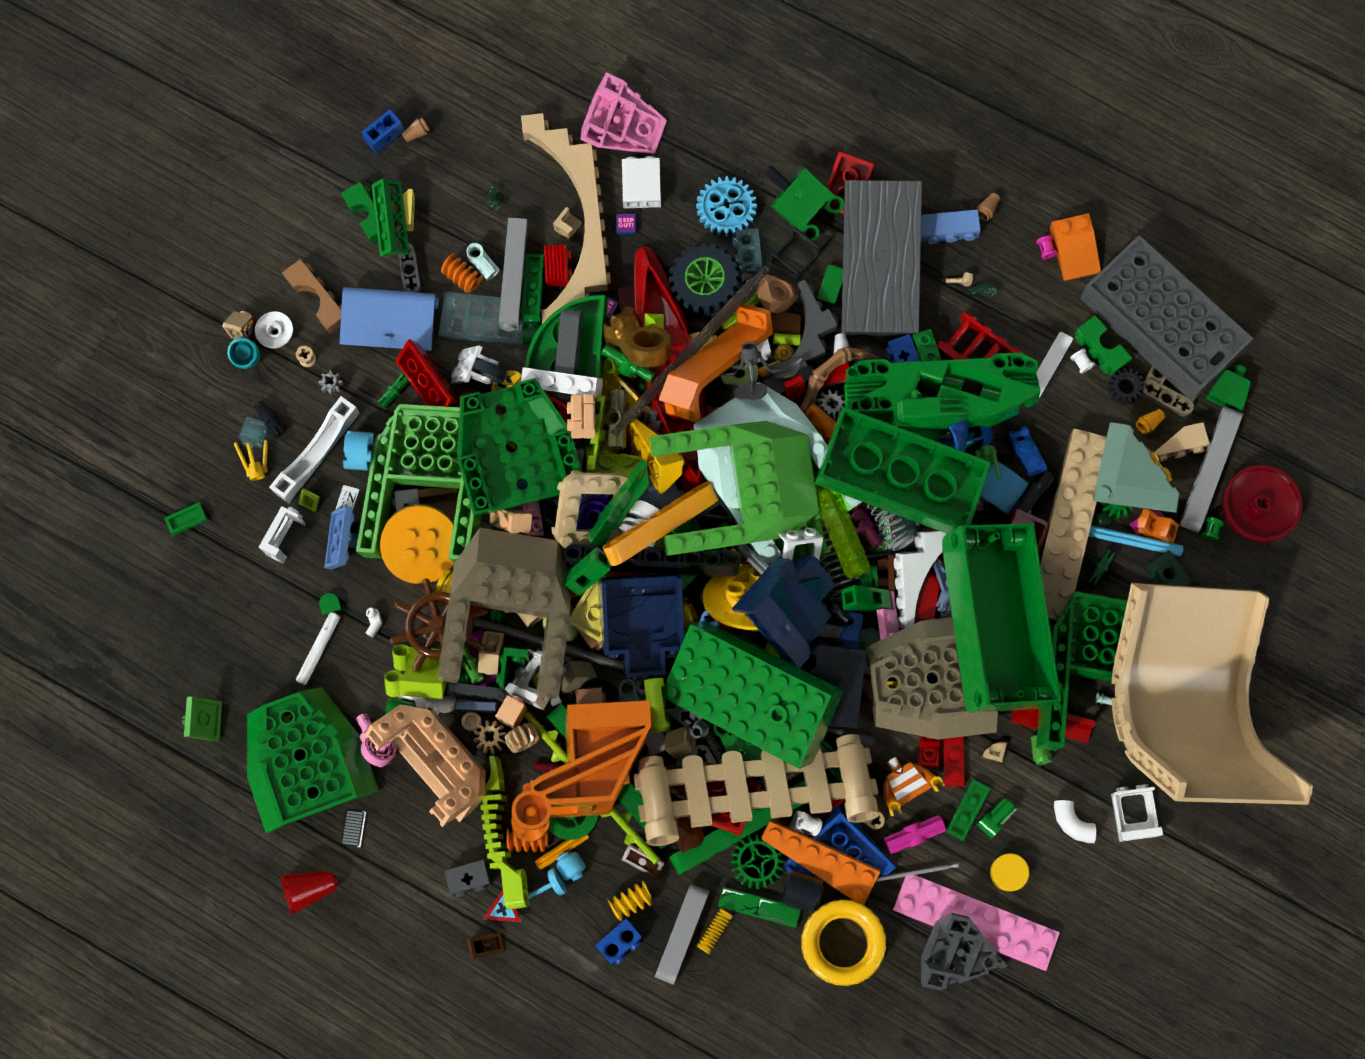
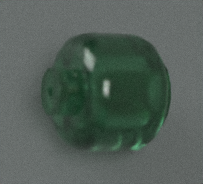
(1101, 519)

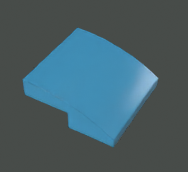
(1003, 492)

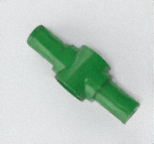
(625, 366)

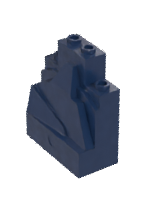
(789, 606)
(641, 621)

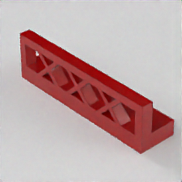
(1076, 727)

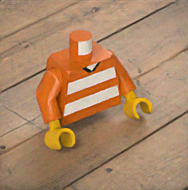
(906, 783)

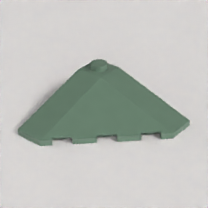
(1130, 475)

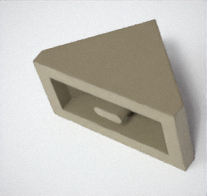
(576, 674)

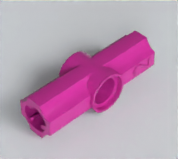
(914, 834)

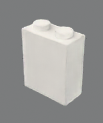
(641, 182)

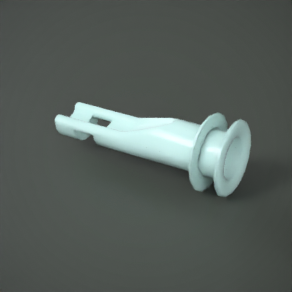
(1103, 699)

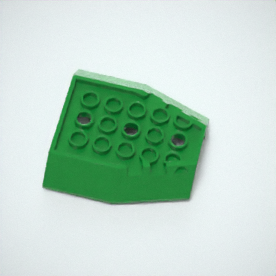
(542, 443)
(331, 760)

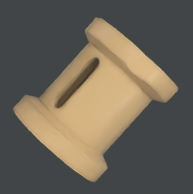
(311, 358)

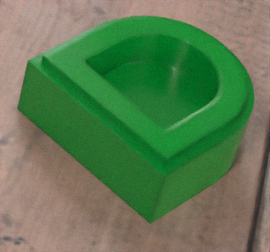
(329, 603)

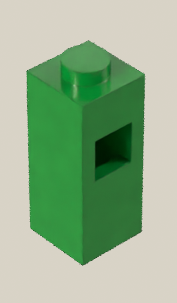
(587, 572)
(865, 599)

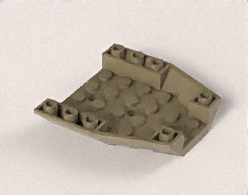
(915, 704)

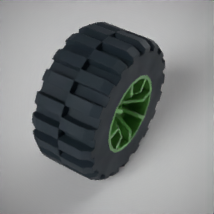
(704, 280)

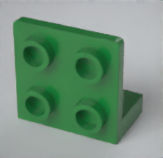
(517, 656)

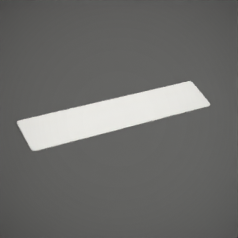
(1053, 359)

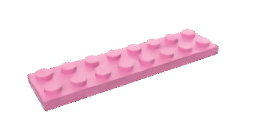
(1003, 930)

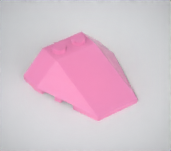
(621, 119)

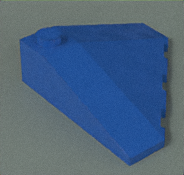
(849, 839)

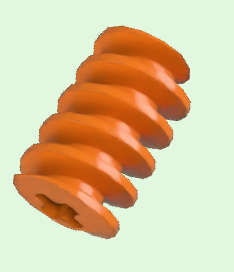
(460, 275)
(513, 840)

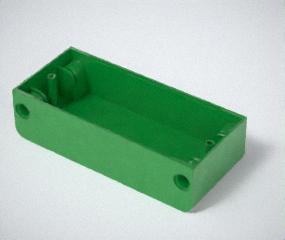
(1000, 618)

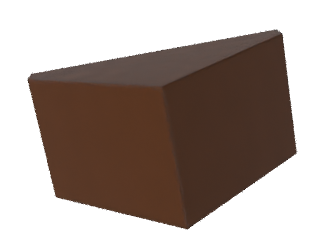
(485, 945)

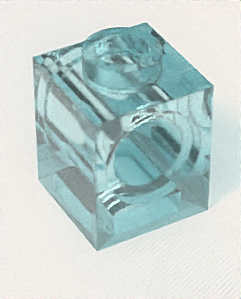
(253, 432)

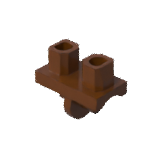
(886, 564)

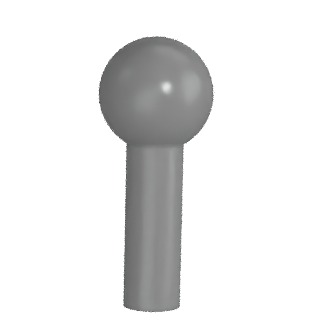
(519, 672)

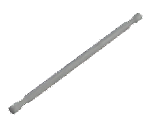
(917, 872)

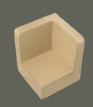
(567, 224)
(680, 742)

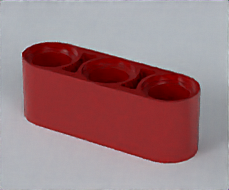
(927, 598)

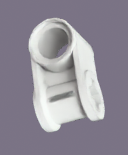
(805, 823)

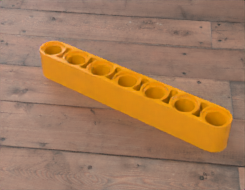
(660, 523)

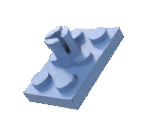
(340, 538)

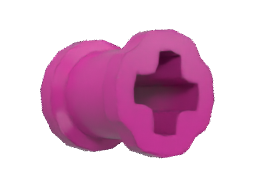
(1047, 248)

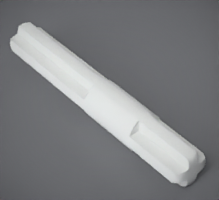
(318, 648)

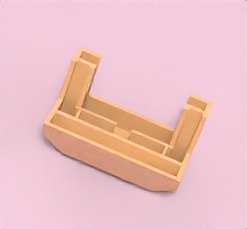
(436, 758)

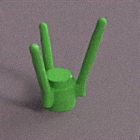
(988, 453)

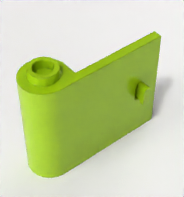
(659, 717)

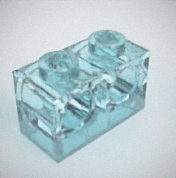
(748, 250)

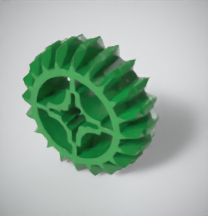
(740, 867)

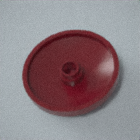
(1262, 503)

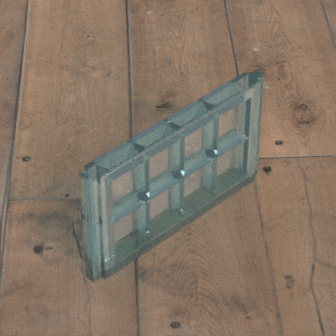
(475, 319)

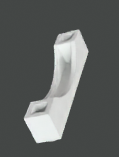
(297, 473)

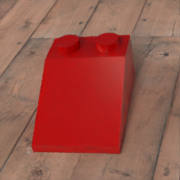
(848, 168)

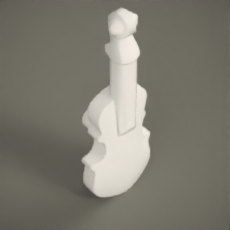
(443, 705)

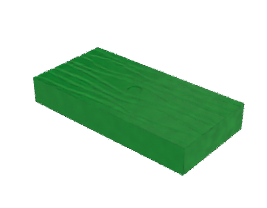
(902, 472)

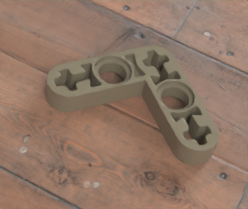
(1157, 384)

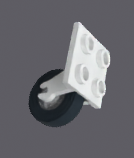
(483, 369)

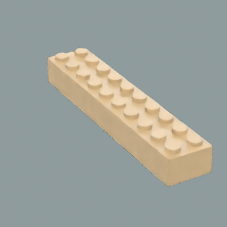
(1070, 519)

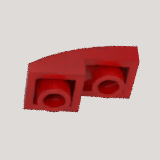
(928, 752)

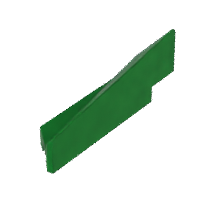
(620, 504)

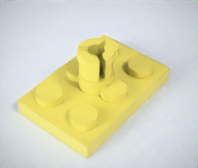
(587, 614)

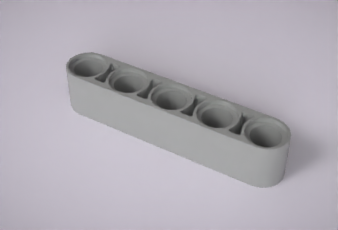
(682, 934)

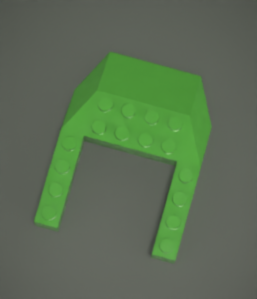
(415, 450)
(770, 480)

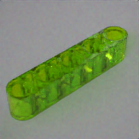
(842, 533)

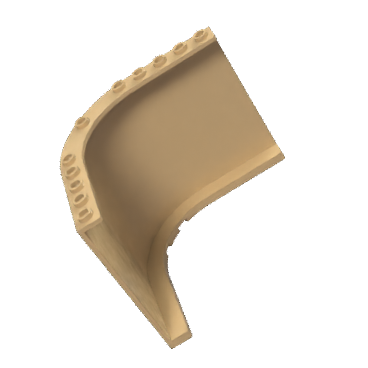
(1186, 696)

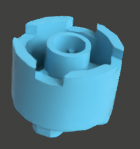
(358, 450)

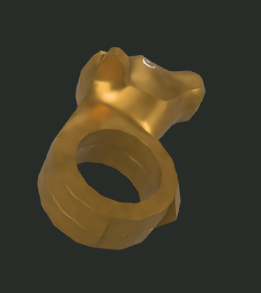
(628, 336)

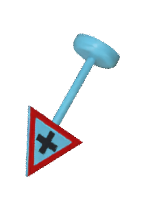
(499, 912)

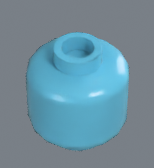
(570, 866)

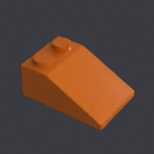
(1075, 247)

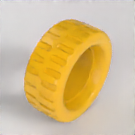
(874, 936)

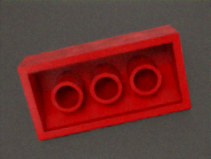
(425, 376)

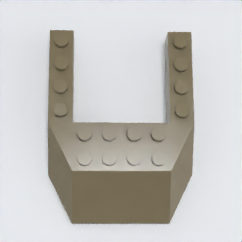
(512, 576)

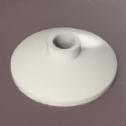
(270, 322)

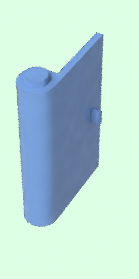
(386, 318)

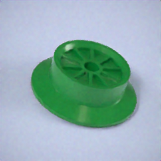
(572, 827)

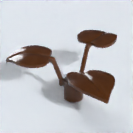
(688, 837)

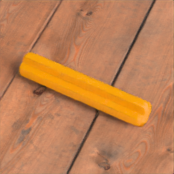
(553, 854)

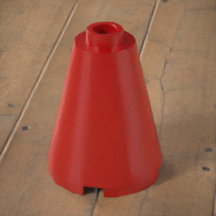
(307, 888)

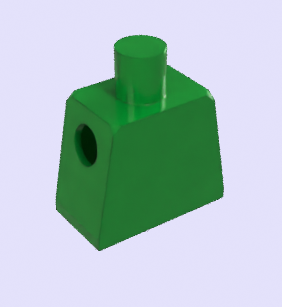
(1230, 389)

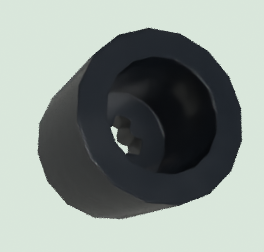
(803, 891)

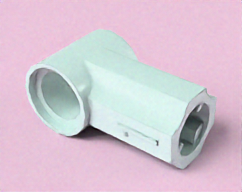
(482, 262)

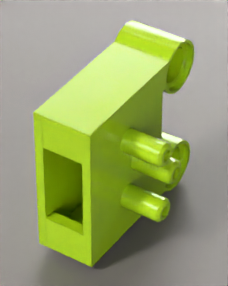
(412, 683)

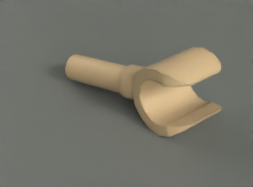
(966, 280)

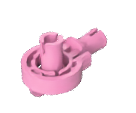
(368, 749)

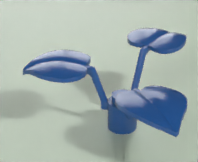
(960, 433)

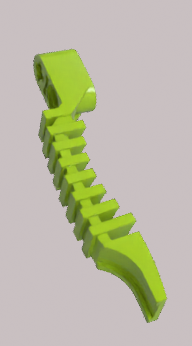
(513, 881)

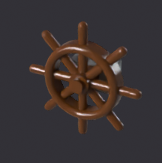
(432, 625)

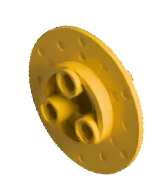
(724, 592)

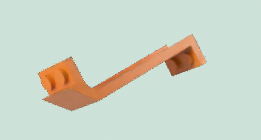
(687, 380)

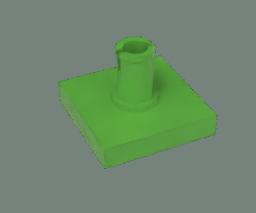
(202, 719)

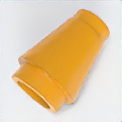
(1150, 421)

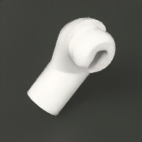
(375, 621)

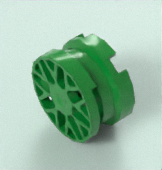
(870, 579)

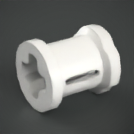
(1082, 361)

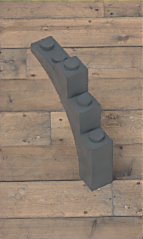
(811, 348)

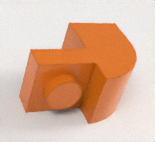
(1157, 527)

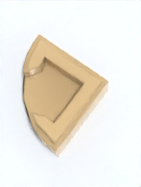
(995, 751)

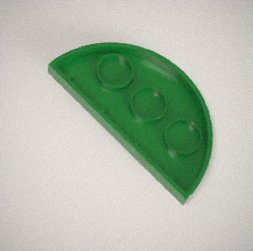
(544, 344)

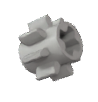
(328, 387)

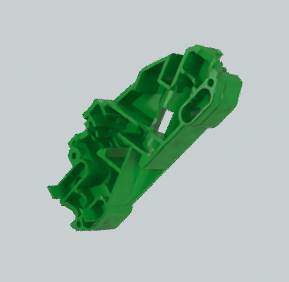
(892, 394)

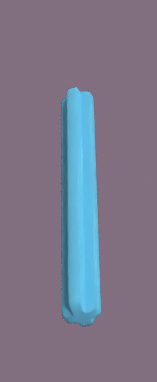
(1135, 540)

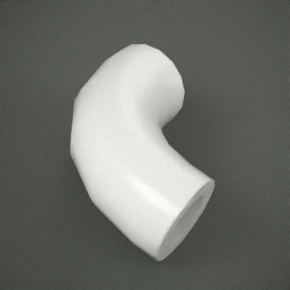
(1072, 824)

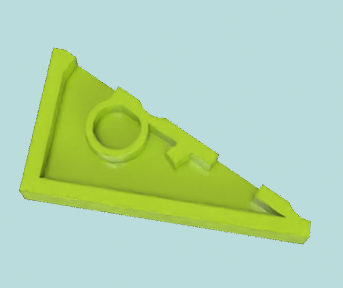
(600, 433)

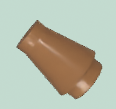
(415, 130)
(988, 207)

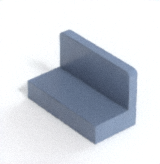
(466, 705)

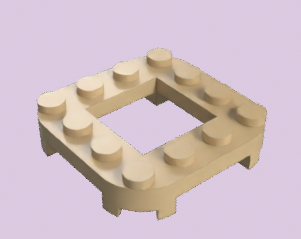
(569, 502)

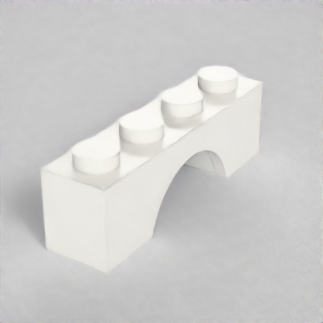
(564, 382)

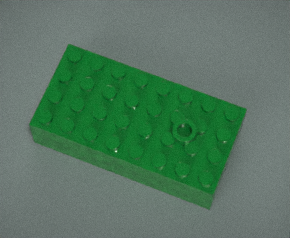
(752, 694)

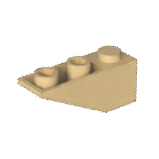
(1187, 440)

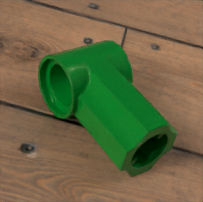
(994, 821)

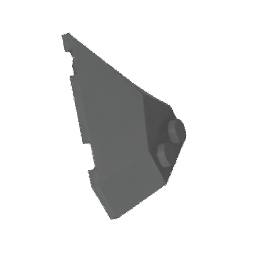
(956, 953)

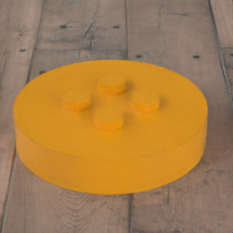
(417, 543)

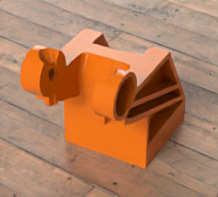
(601, 752)

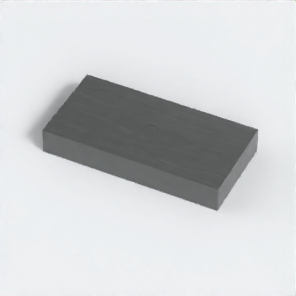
(881, 258)

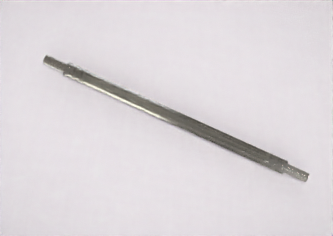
(694, 346)

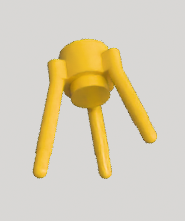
(255, 469)

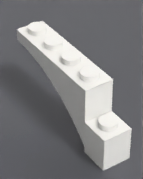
(911, 572)

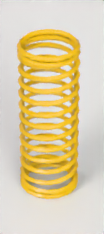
(704, 947)

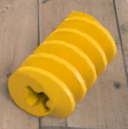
(630, 901)

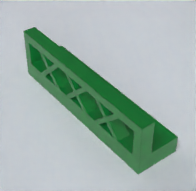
(386, 216)

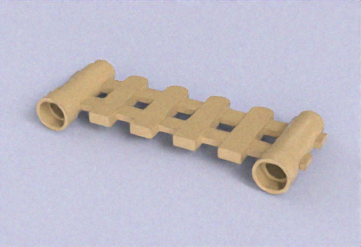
(660, 812)

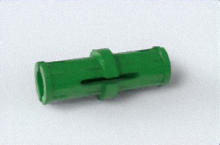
(393, 391)

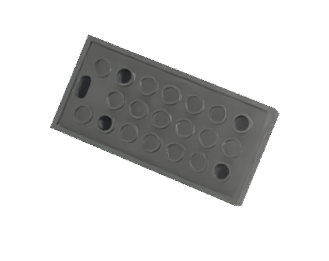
(1166, 318)

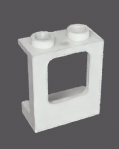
(808, 535)
(269, 545)
(522, 689)
(1136, 830)

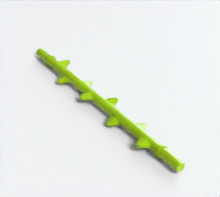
(622, 819)

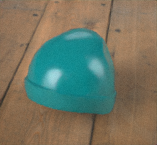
(243, 353)

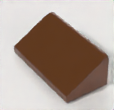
(640, 861)

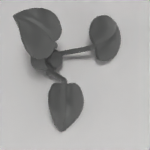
(750, 357)

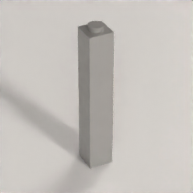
(513, 274)

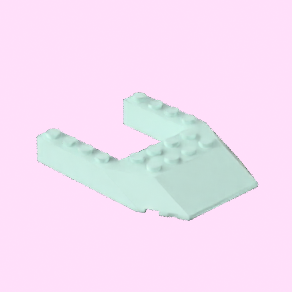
(717, 462)

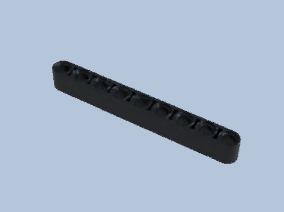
(662, 565)

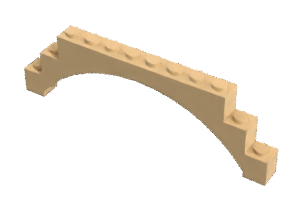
(579, 165)

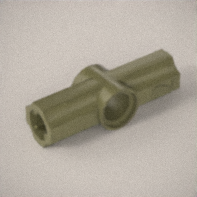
(617, 408)

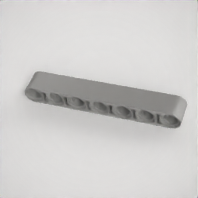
(1211, 469)

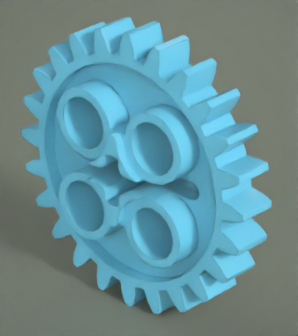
(722, 191)

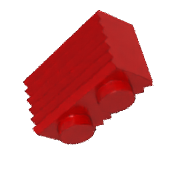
(556, 265)

